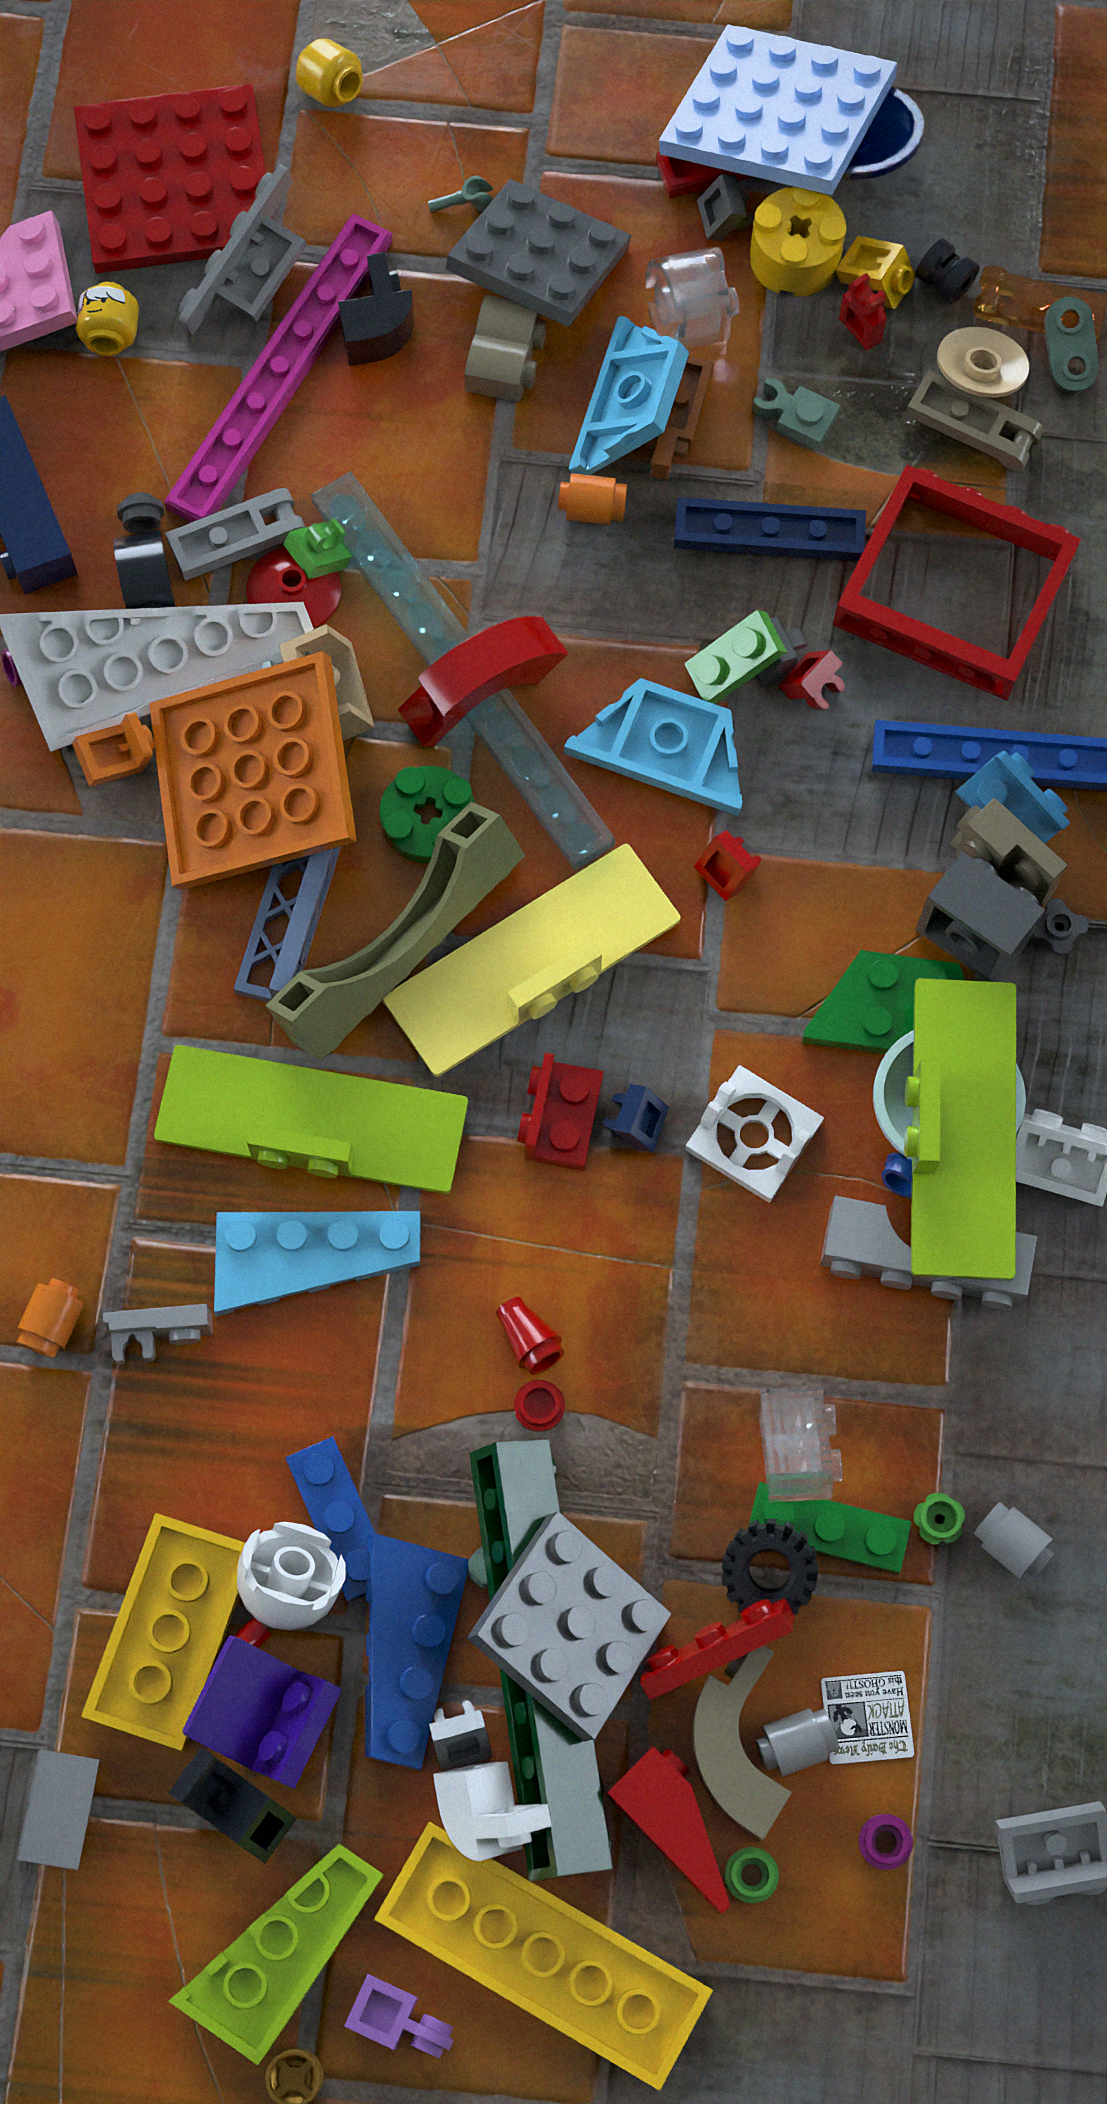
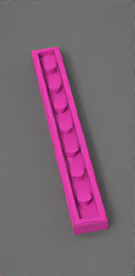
(277, 372)

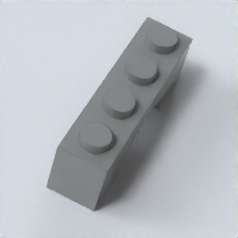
(864, 1242)

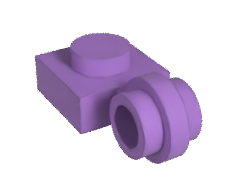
(385, 2013)

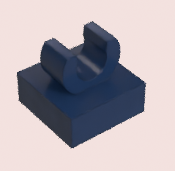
(639, 1118)

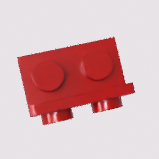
(561, 1114)

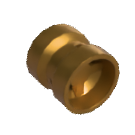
(288, 2083)

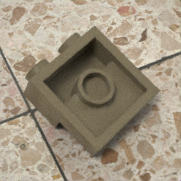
(1010, 848)

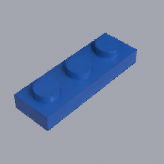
(335, 1509)

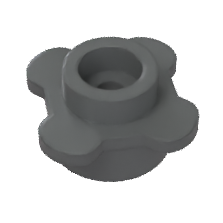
(1059, 941)

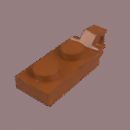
(682, 418)

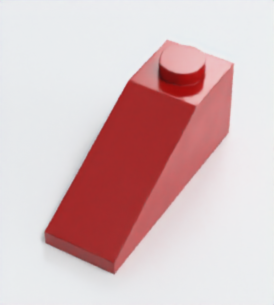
(668, 1815)

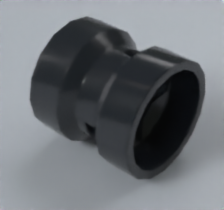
(947, 271)

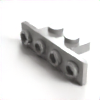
(252, 261)

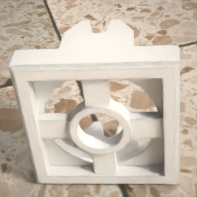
(748, 1085)

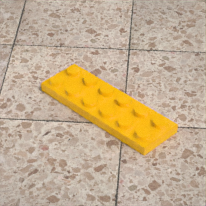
(545, 1956)

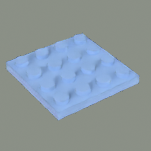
(778, 109)

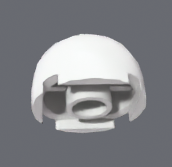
(289, 1576)

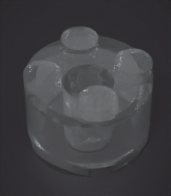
(691, 297)

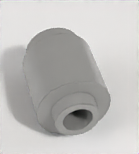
(1015, 1541)
(797, 1741)

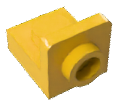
(883, 262)

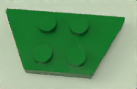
(874, 1002)

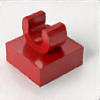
(810, 676)
(726, 865)

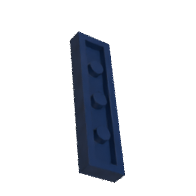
(769, 529)

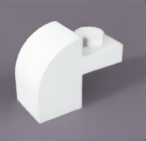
(481, 1811)

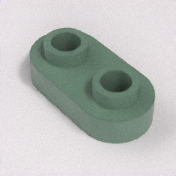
(1071, 343)

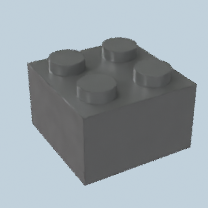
(979, 917)

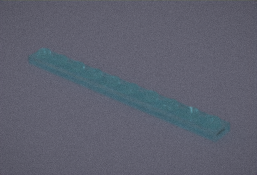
(434, 632)

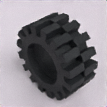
(773, 1538)

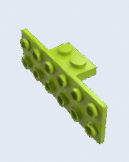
(311, 1119)
(963, 1130)

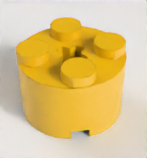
(797, 241)

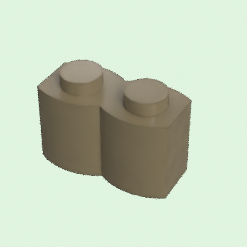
(503, 349)

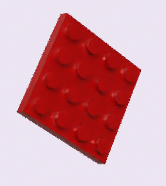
(167, 174)

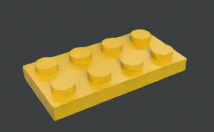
(167, 1632)

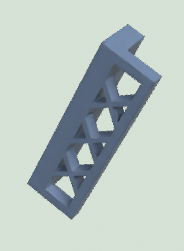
(301, 927)

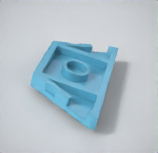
(629, 396)
(666, 743)

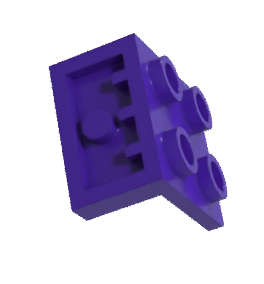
(261, 1712)

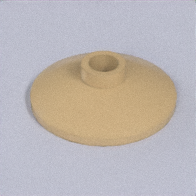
(983, 362)

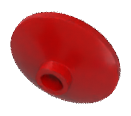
(267, 585)

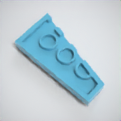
(299, 1252)

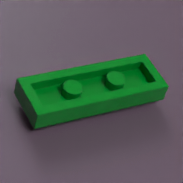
(840, 1530)

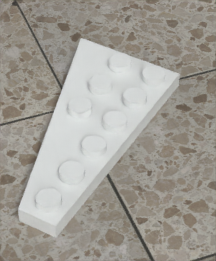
(107, 663)

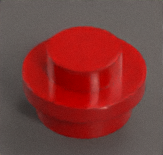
(539, 1406)

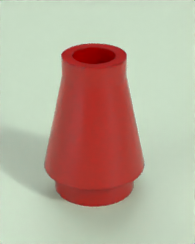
(531, 1339)

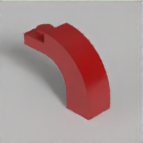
(484, 664)

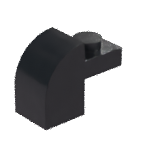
(379, 323)
(143, 571)
(232, 1805)

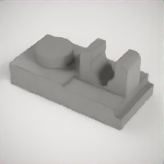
(180, 1324)

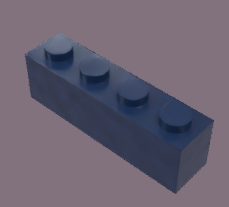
(28, 524)

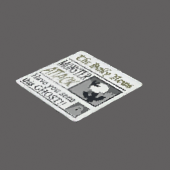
(869, 1716)

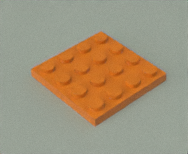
(252, 771)

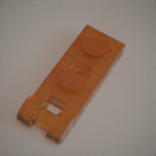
(1030, 301)

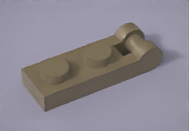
(975, 420)

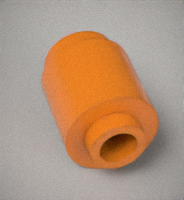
(592, 499)
(50, 1318)

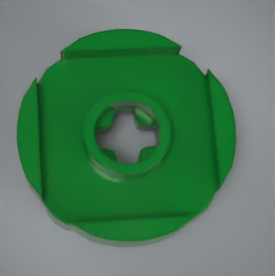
(413, 790)

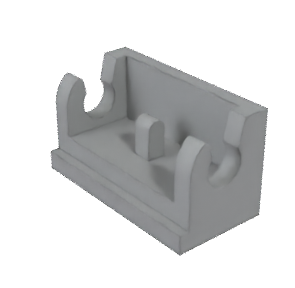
(58, 1809)

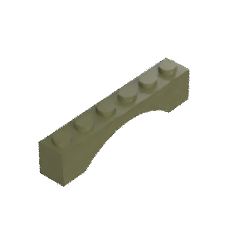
(465, 865)

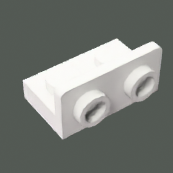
(1062, 1157)

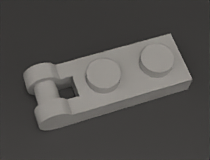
(233, 533)

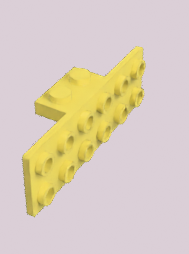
(531, 960)

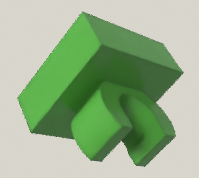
(319, 548)

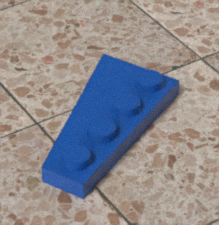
(411, 1626)

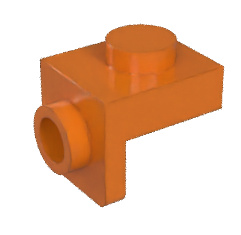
(114, 751)

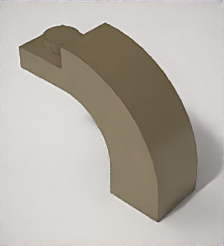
(725, 1771)

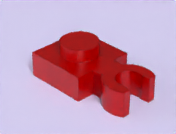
(863, 312)

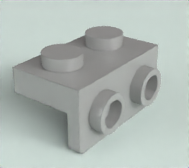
(1054, 1853)

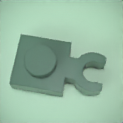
(801, 416)

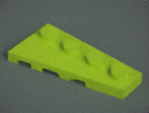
(270, 1968)

